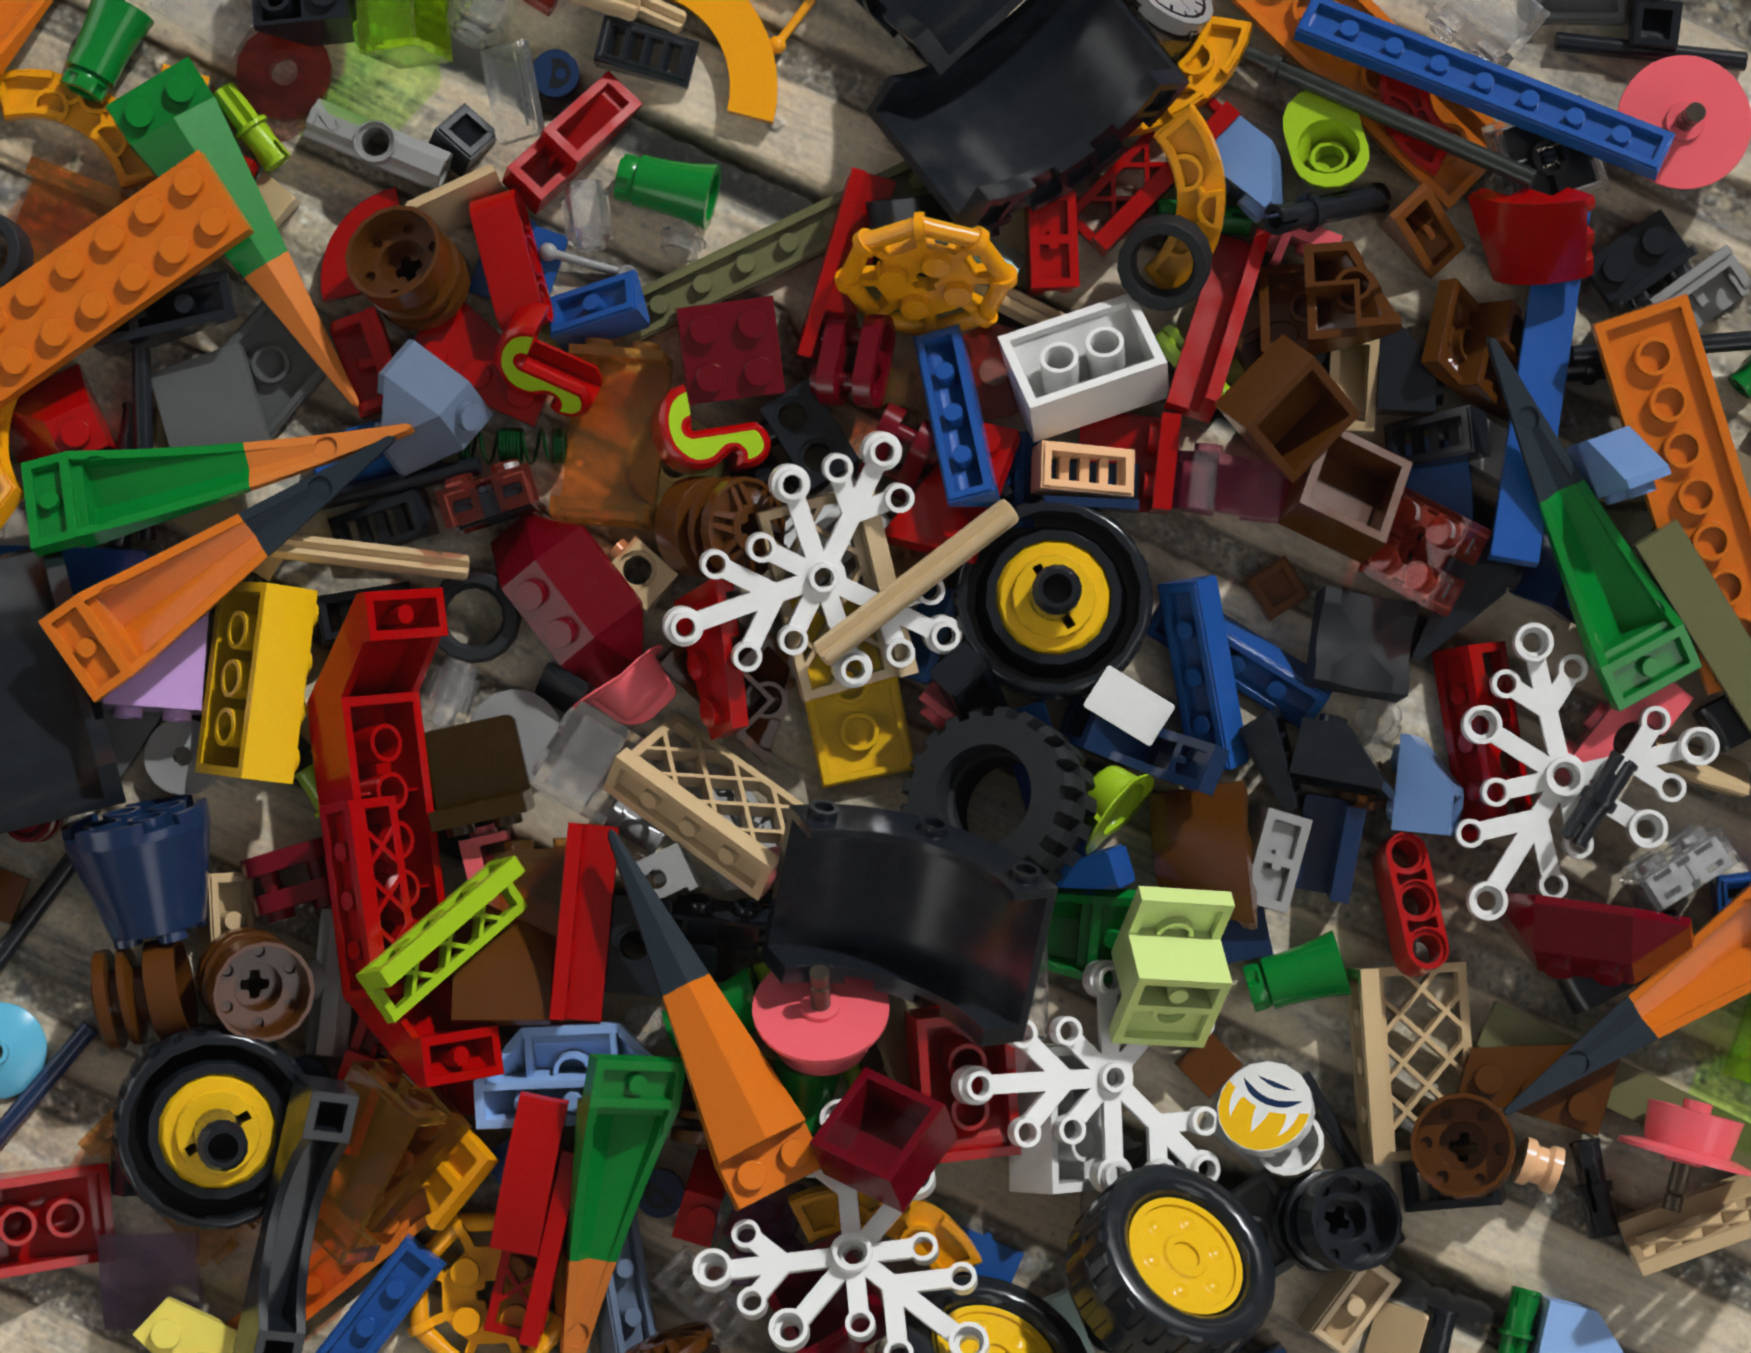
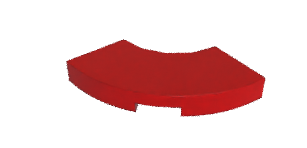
(1418, 104)
(334, 278)

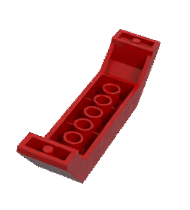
(373, 745)

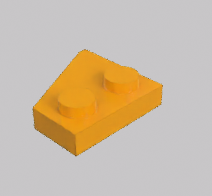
(457, 1179)

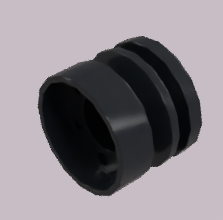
(1337, 1220)

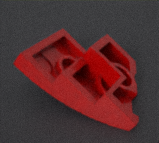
(1535, 235)

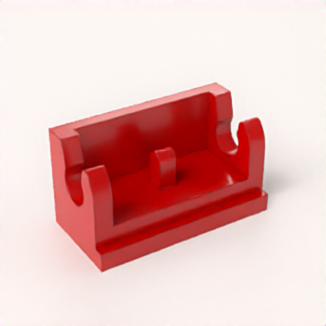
(1052, 247)
(363, 353)

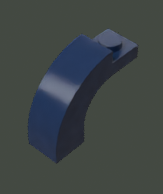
(1170, 758)

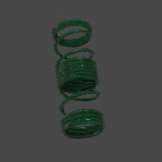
(512, 446)

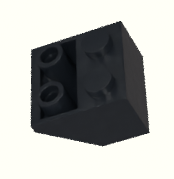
(306, 20)

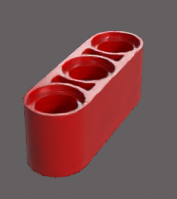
(509, 254)
(1418, 883)

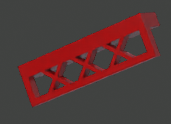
(1149, 194)
(849, 219)
(1216, 327)
(1463, 685)
(355, 891)
(584, 924)
(546, 1268)

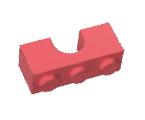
(1604, 722)

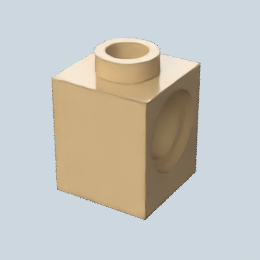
(661, 578)

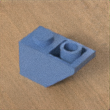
(1251, 168)
(1618, 465)
(1425, 790)

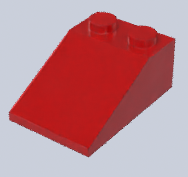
(933, 1056)
(53, 1217)

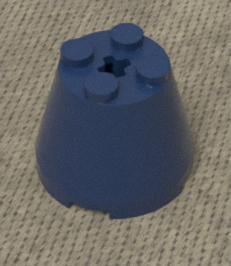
(145, 867)

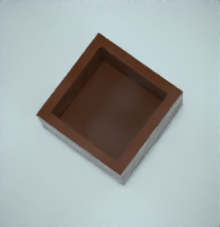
(1287, 408)
(1348, 497)

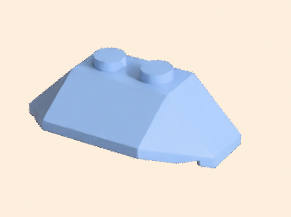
(548, 1063)

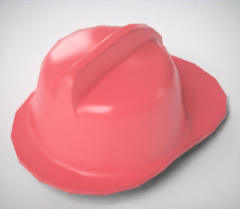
(636, 692)

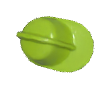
(1324, 142)
(1118, 801)

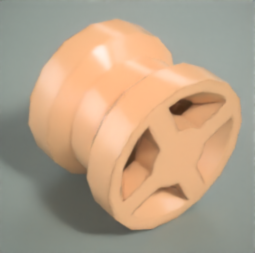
(1538, 1165)

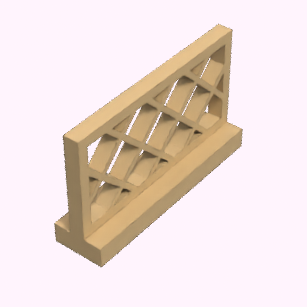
(875, 572)
(698, 822)
(1371, 1054)
(1708, 1222)

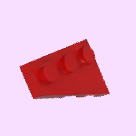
(469, 348)
(930, 518)
(710, 664)

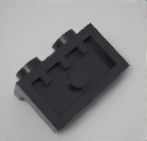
(1638, 261)

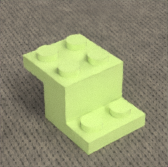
(1171, 967)

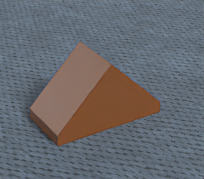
(1424, 231)

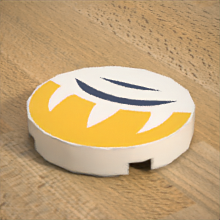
(1266, 1109)

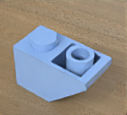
(1571, 1328)

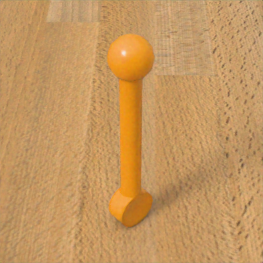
(778, 42)

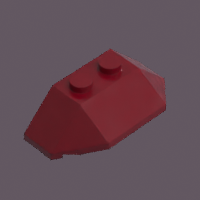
(570, 596)
(1594, 938)

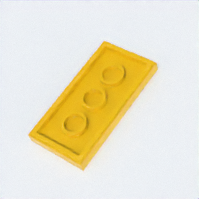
(860, 729)

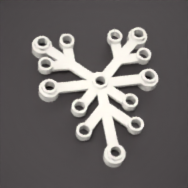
(767, 596)
(1533, 825)
(1057, 1080)
(898, 1290)

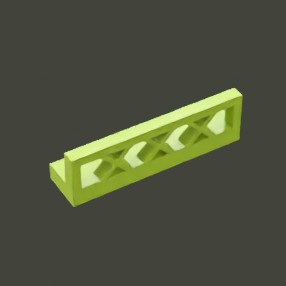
(437, 930)

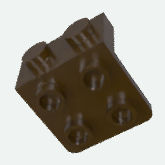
(477, 775)

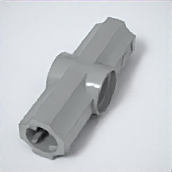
(351, 132)
(330, 1015)

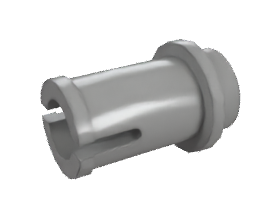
(634, 827)

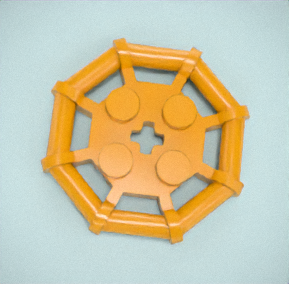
(952, 274)
(461, 1287)

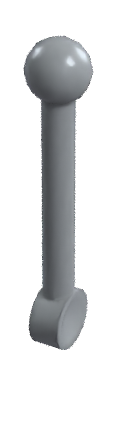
(549, 252)

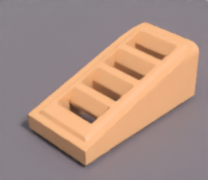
(1064, 452)

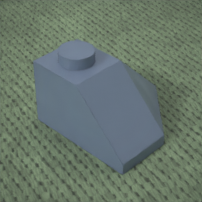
(434, 401)

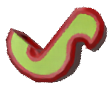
(542, 368)
(701, 450)

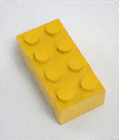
(257, 682)

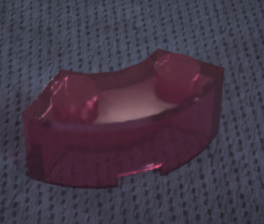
(1227, 485)

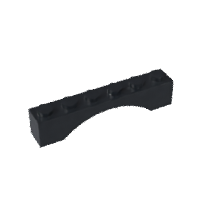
(309, 1148)

